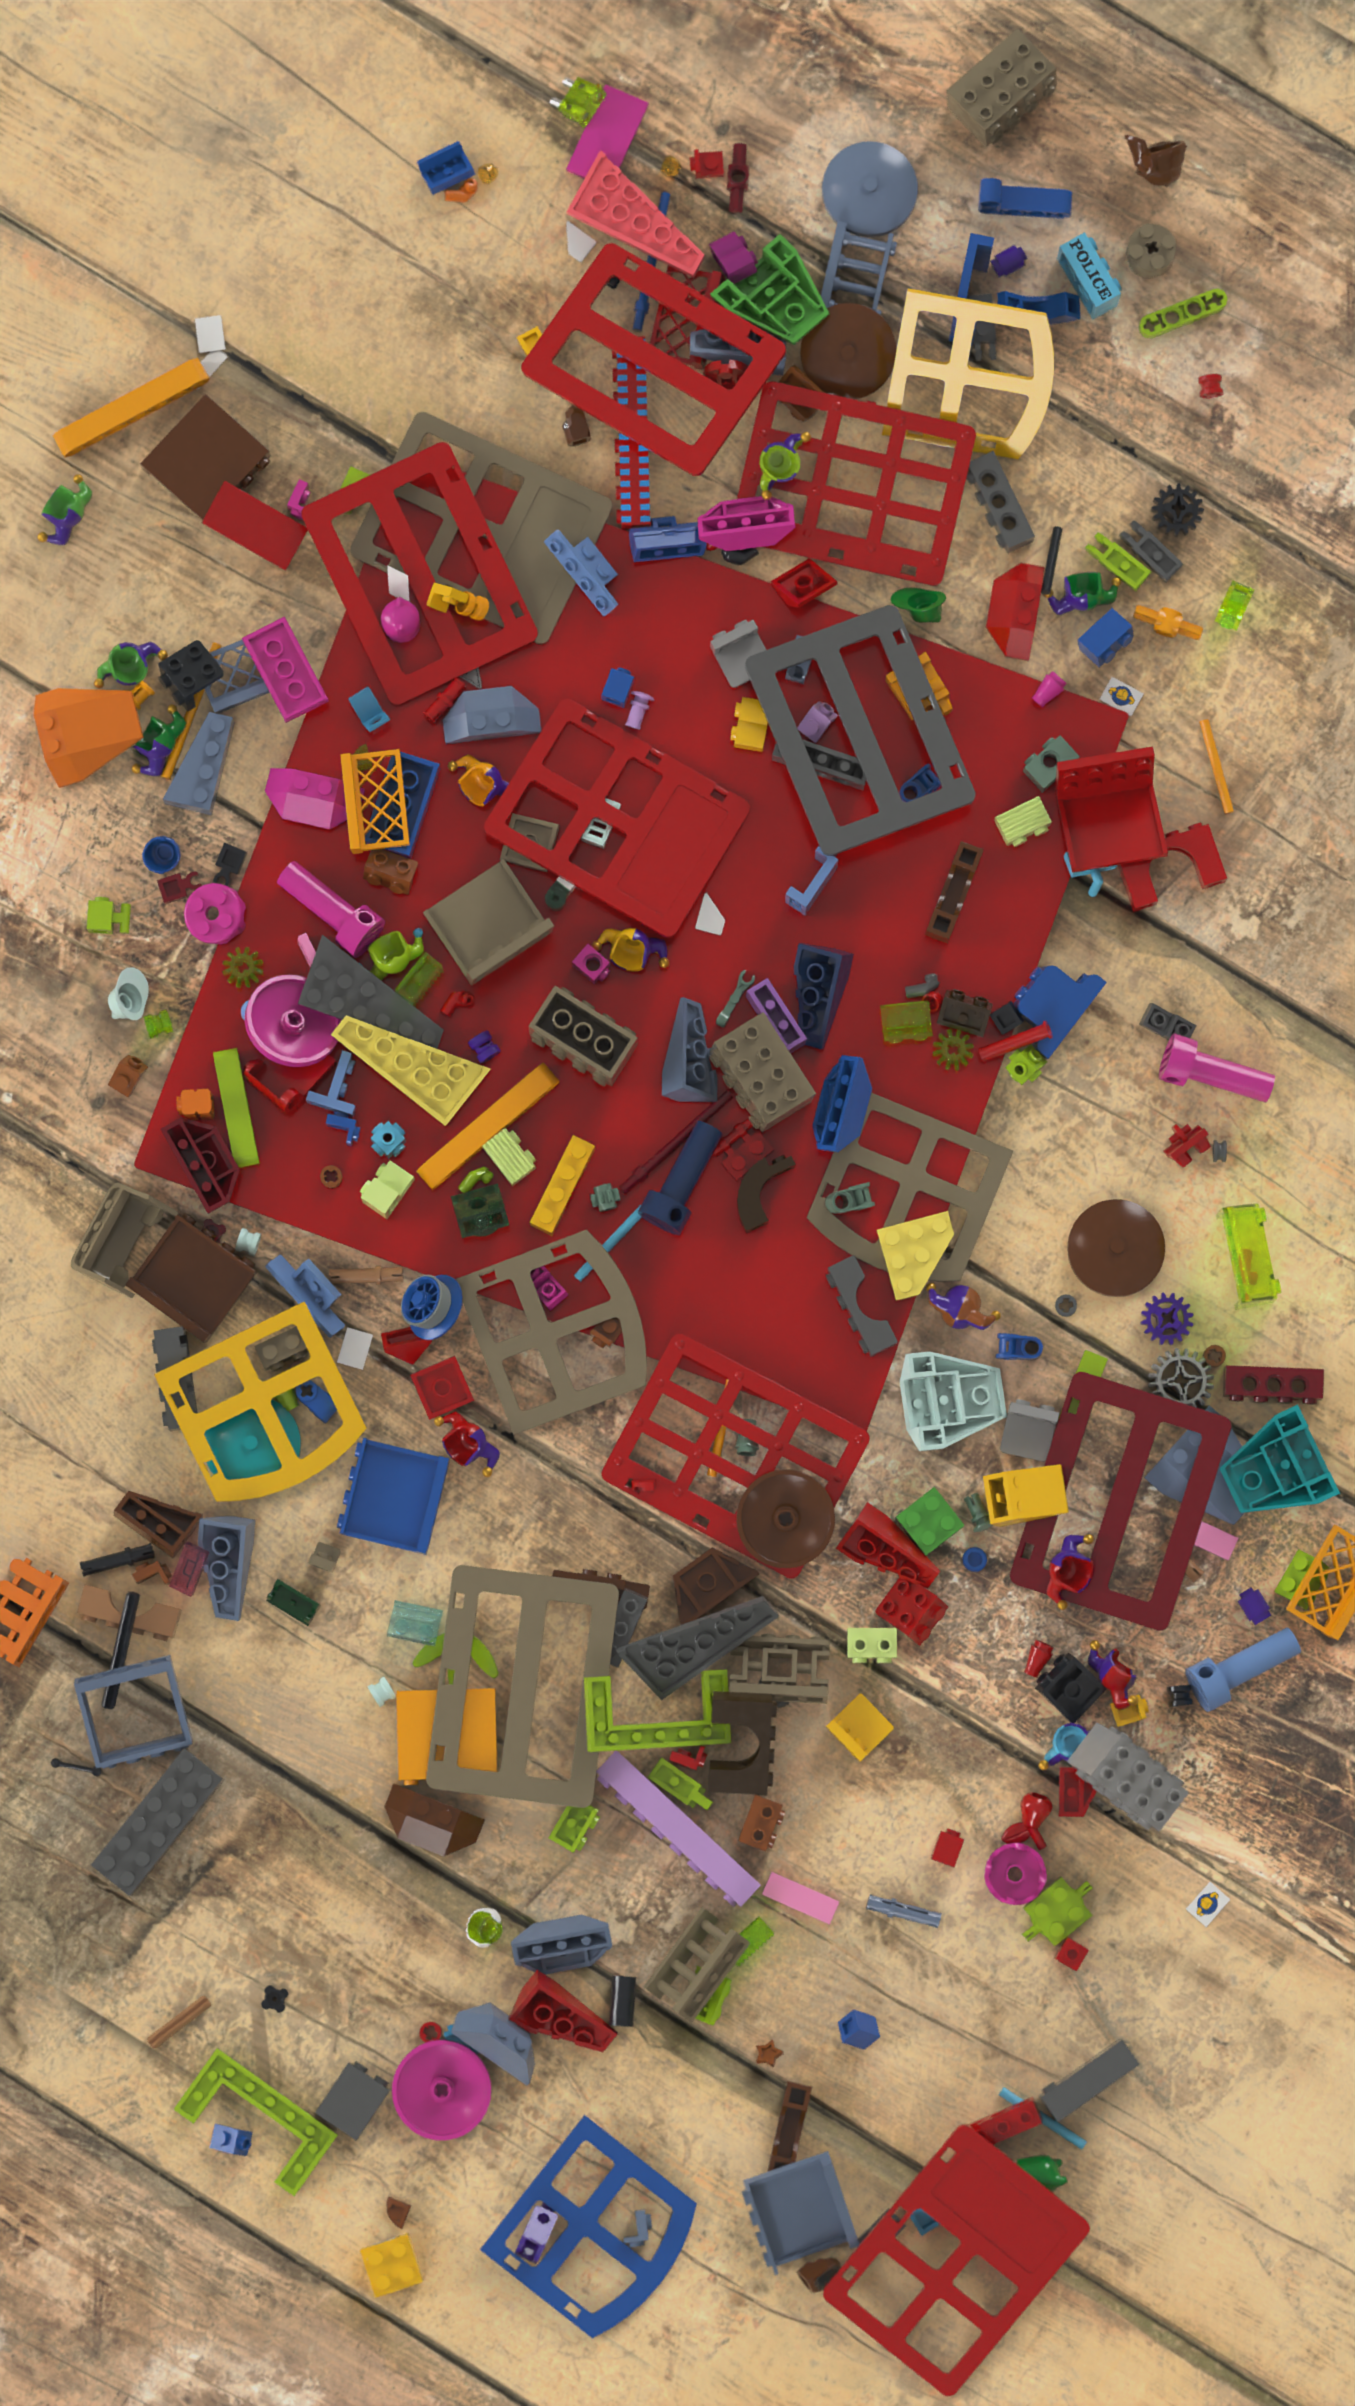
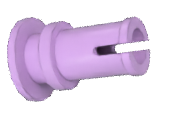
(638, 709)

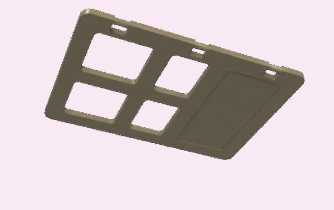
(540, 508)

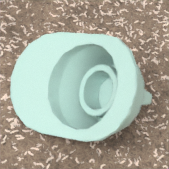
(129, 995)

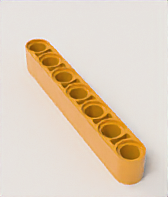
(131, 407)
(487, 1125)

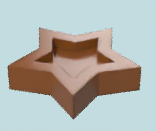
(768, 2053)

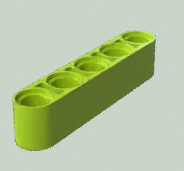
(236, 1107)

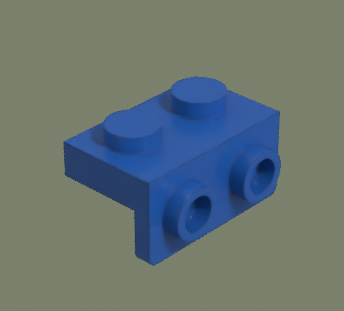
(445, 168)

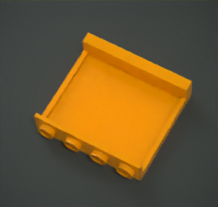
(415, 1728)

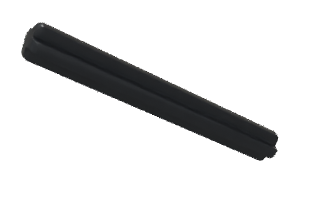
(121, 1645)

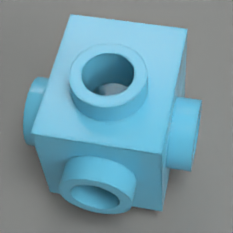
(390, 1148)

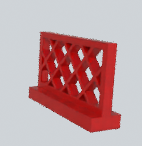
(715, 279)

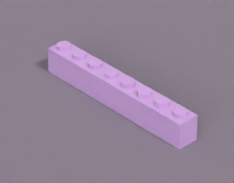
(678, 1829)

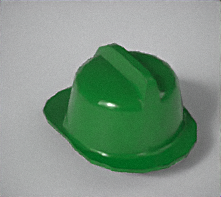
(921, 603)

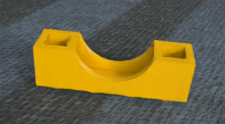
(562, 1185)

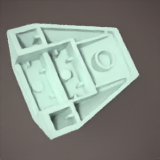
(948, 1398)

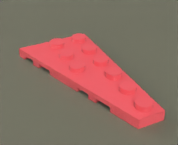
(624, 212)

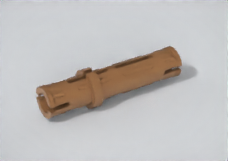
(366, 1275)

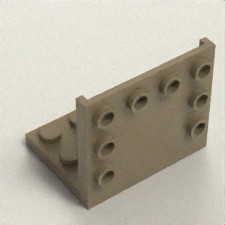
(488, 922)

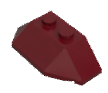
(204, 1160)

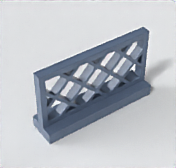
(240, 694)

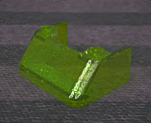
(1249, 1255)

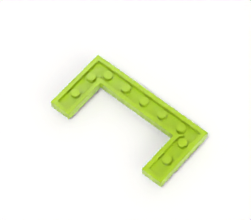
(608, 1737)
(224, 2070)

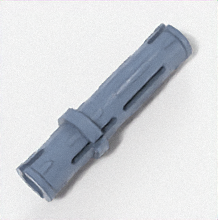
(907, 1912)

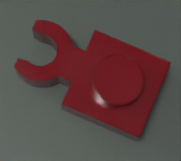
(174, 887)

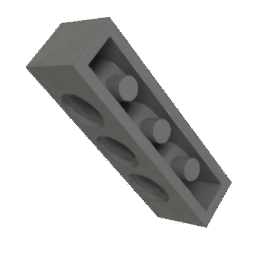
(1007, 538)
(831, 765)

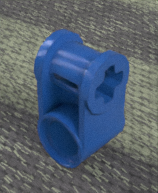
(921, 783)
(1017, 1347)
(319, 1403)

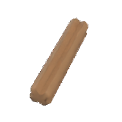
(179, 2022)

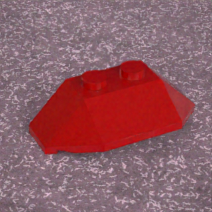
(1015, 609)

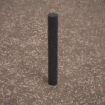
(1051, 560)

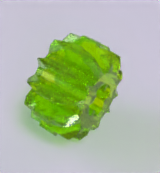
(247, 974)
(953, 1058)

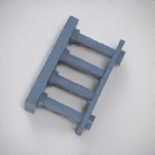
(838, 260)

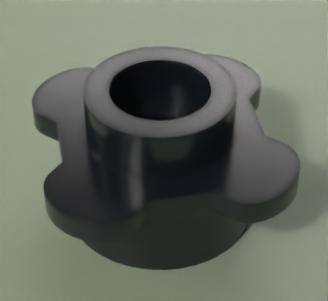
(268, 2000)

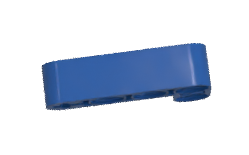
(1023, 200)

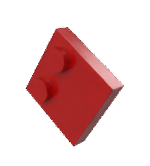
(442, 1387)

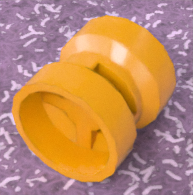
(475, 607)

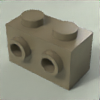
(281, 1349)

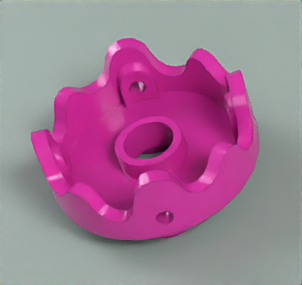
(230, 918)
(1032, 1879)

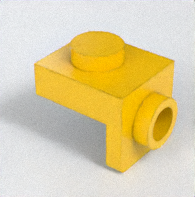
(1130, 1714)

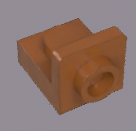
(606, 1332)

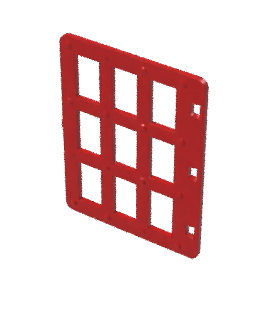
(863, 553)
(675, 1497)

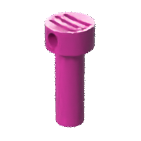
(354, 926)
(1184, 1062)

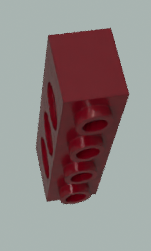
(1311, 1378)

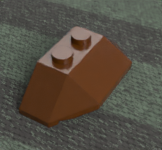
(431, 1822)

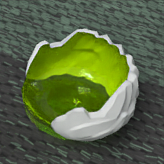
(484, 1927)

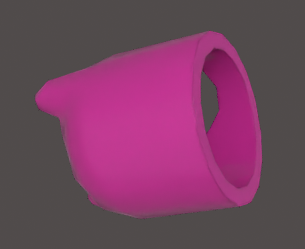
(400, 620)

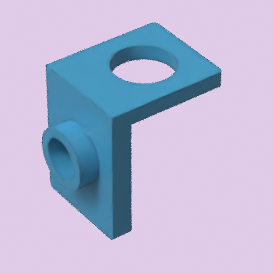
(368, 709)

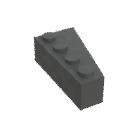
(171, 1348)

